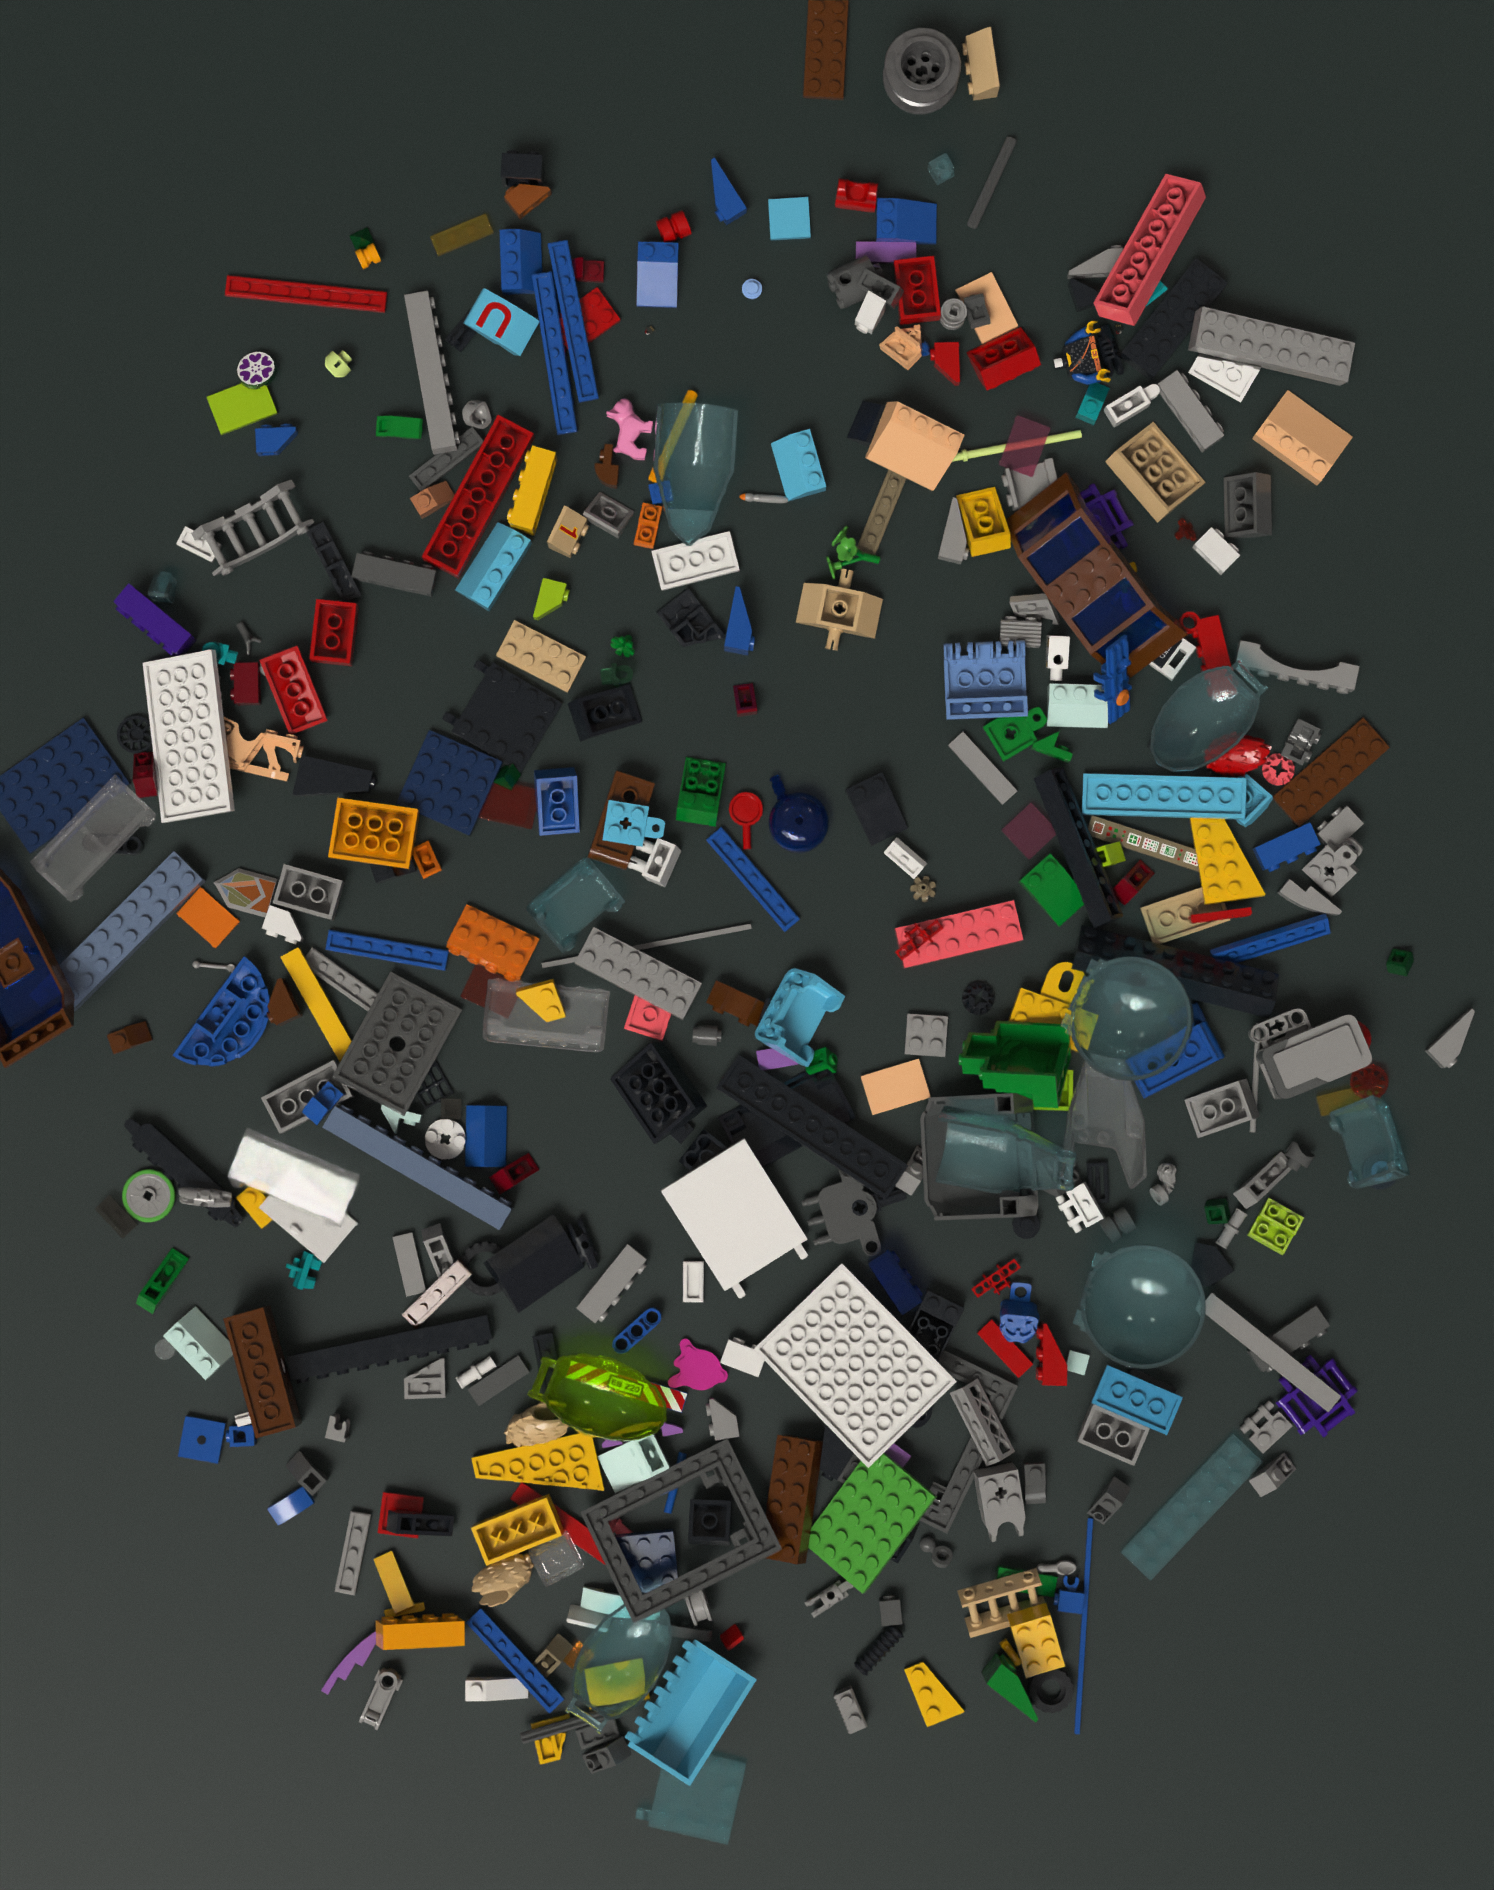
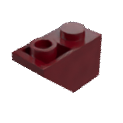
(144, 775)

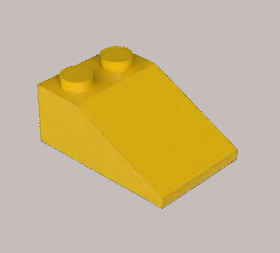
(983, 522)

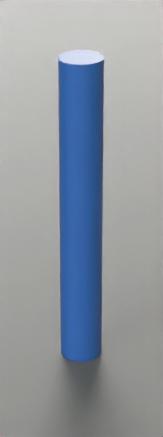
(672, 1495)

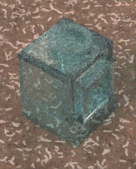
(941, 169)

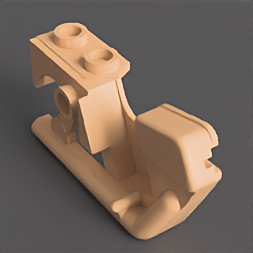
(243, 752)

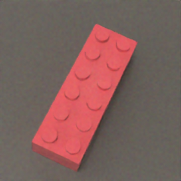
(963, 934)

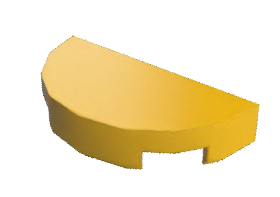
(419, 1606)

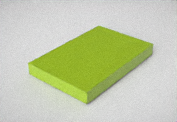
(240, 407)

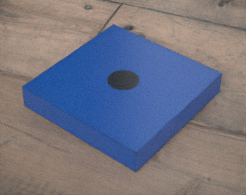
(202, 1439)

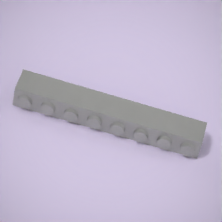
(430, 372)

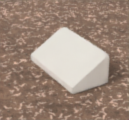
(584, 1616)

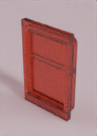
(510, 807)

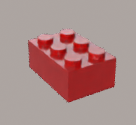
(920, 287)
(334, 632)

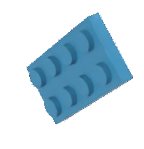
(1136, 1399)

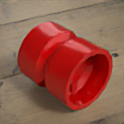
(673, 227)

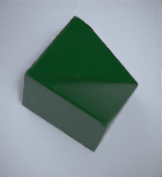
(1400, 962)
(1217, 1211)

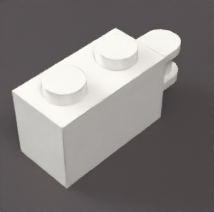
(1131, 404)

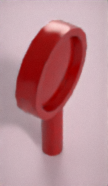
(746, 811)

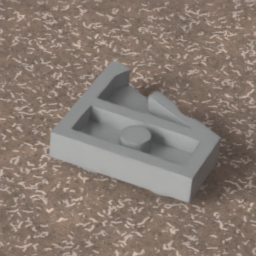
(1034, 606)

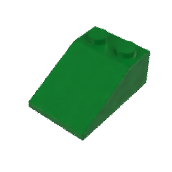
(1053, 890)

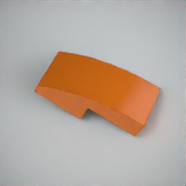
(648, 525)

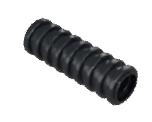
(878, 1649)

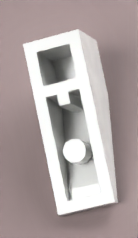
(870, 313)
(494, 1689)

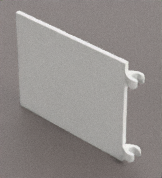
(734, 1215)

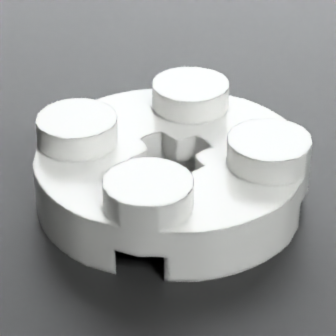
(445, 1127)

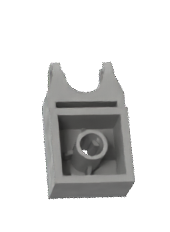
(1000, 1505)

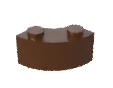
(735, 1003)

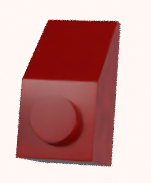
(947, 360)

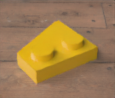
(543, 999)
(549, 1748)

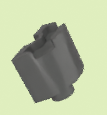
(1300, 741)

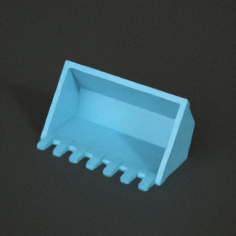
(690, 1711)

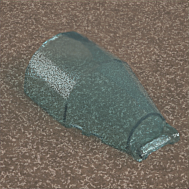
(1000, 1154)

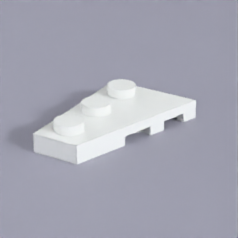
(1225, 375)

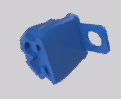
(1018, 1315)

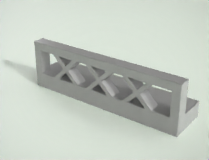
(979, 1424)

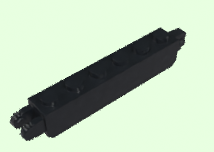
(179, 1166)

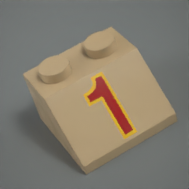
(568, 532)

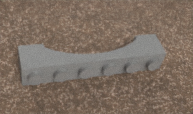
(1341, 677)

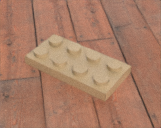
(541, 656)
(1169, 917)

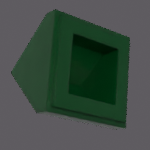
(508, 776)

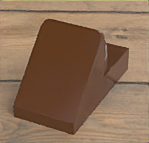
(129, 1037)

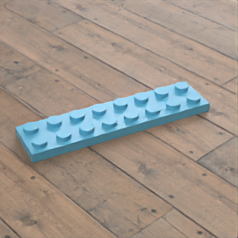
(1164, 796)

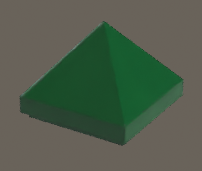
(361, 239)

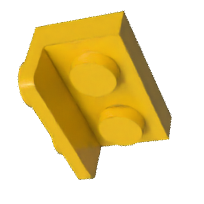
(251, 1200)

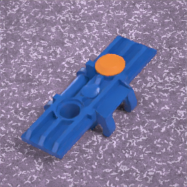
(1115, 680)

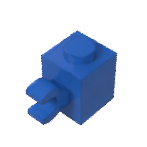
(1069, 1599)

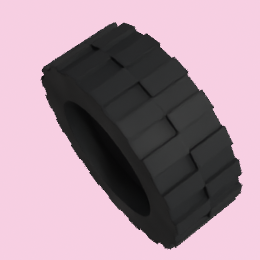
(1058, 1703)

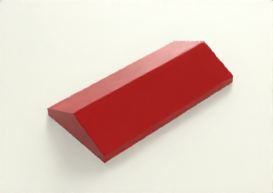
(293, 689)

